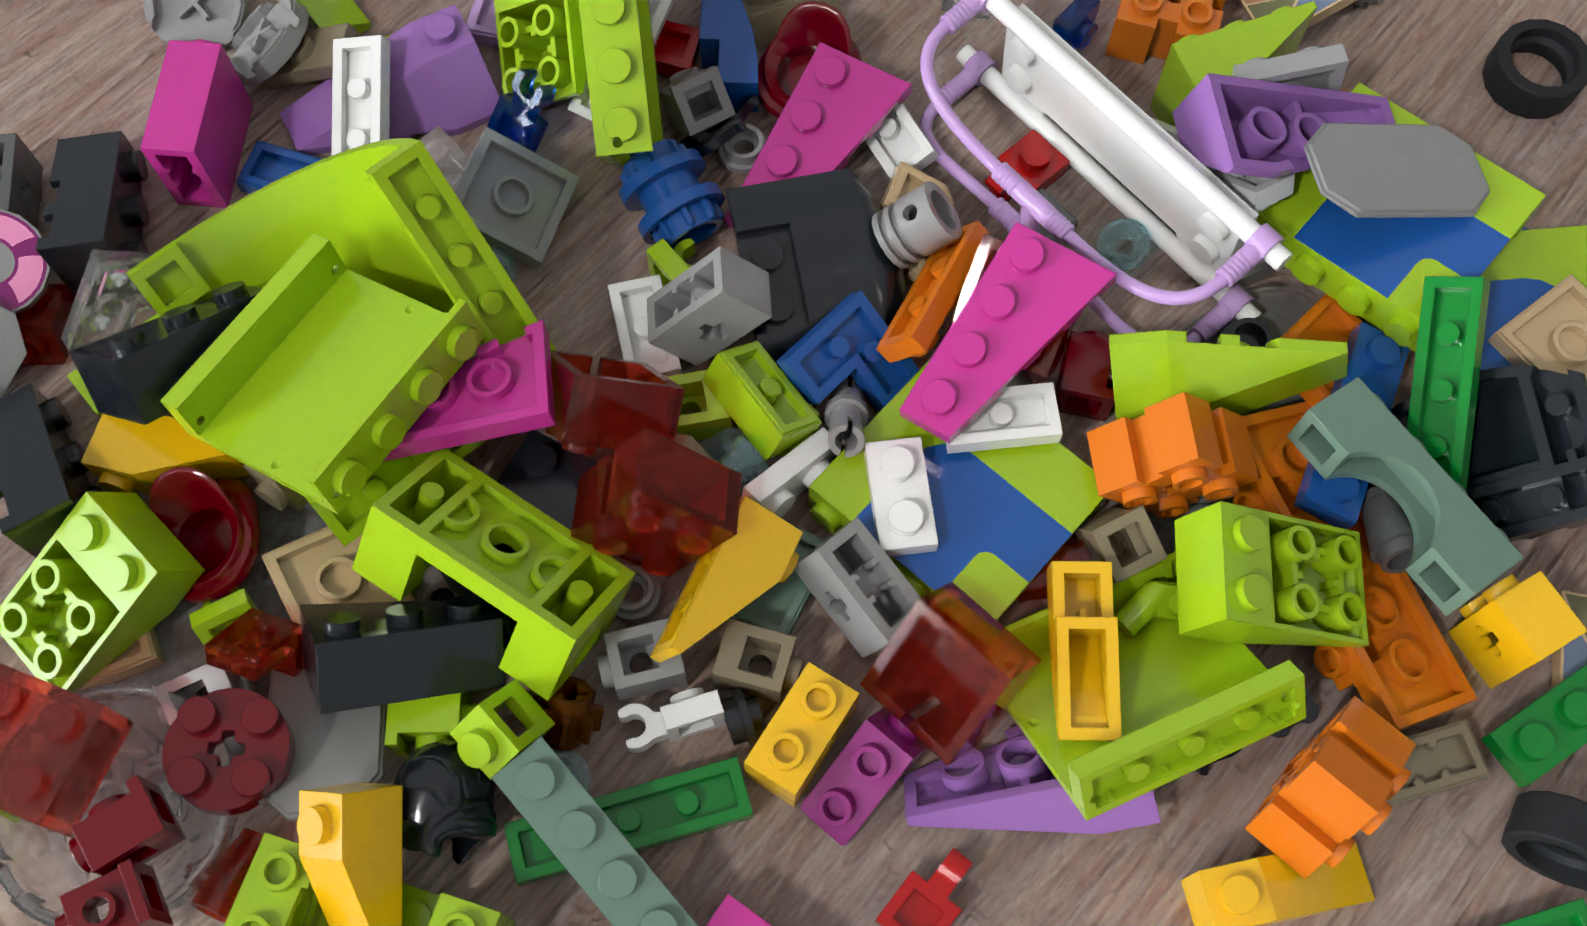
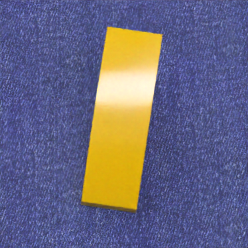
(1084, 651)

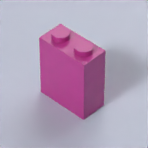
(197, 123)

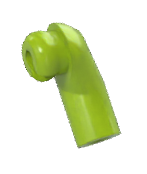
(1150, 601)

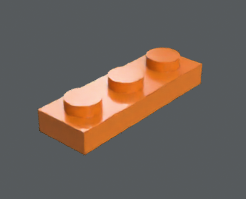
(931, 297)

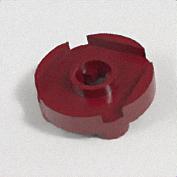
(207, 722)

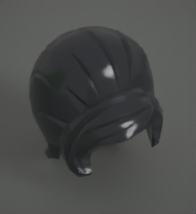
(445, 802)

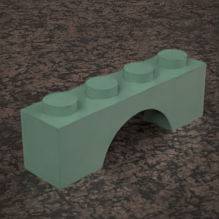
(1454, 541)
(587, 841)

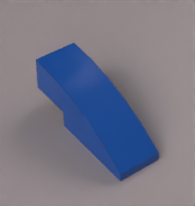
(730, 45)

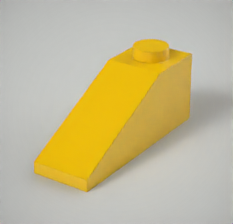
(134, 454)
(731, 577)
(353, 851)
(1271, 892)

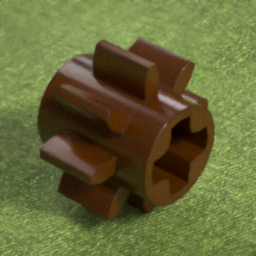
(573, 714)

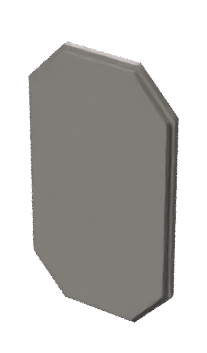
(1396, 170)
(328, 746)

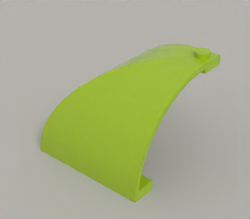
(388, 221)

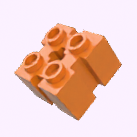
(1154, 25)
(1171, 452)
(1333, 790)

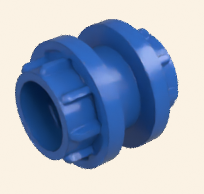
(670, 194)

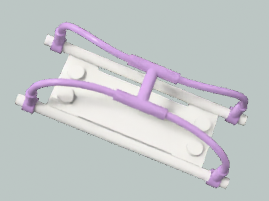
(1045, 76)

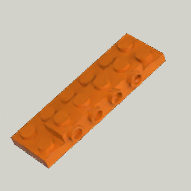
(1408, 665)

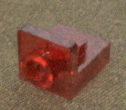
(43, 324)
(257, 645)

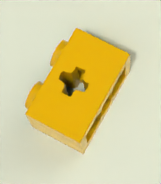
(1514, 627)
(801, 734)

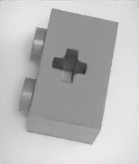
(709, 307)
(858, 587)

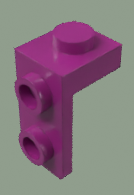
(863, 775)

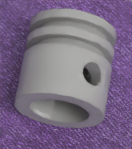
(916, 225)

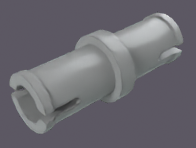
(846, 418)

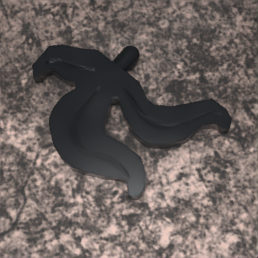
(718, 134)

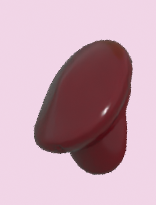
(794, 47)
(214, 523)

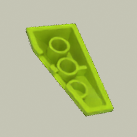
(1226, 374)

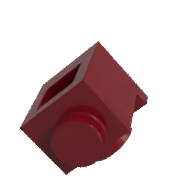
(1086, 376)
(126, 828)
(131, 895)

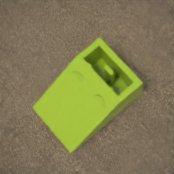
(544, 38)
(1219, 50)
(1268, 579)
(96, 589)

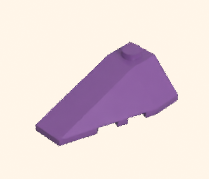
(433, 83)
(1263, 124)
(1009, 791)

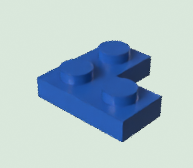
(845, 346)

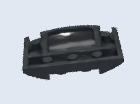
(817, 248)
(1527, 449)

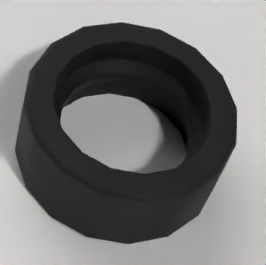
(1520, 95)
(1549, 836)

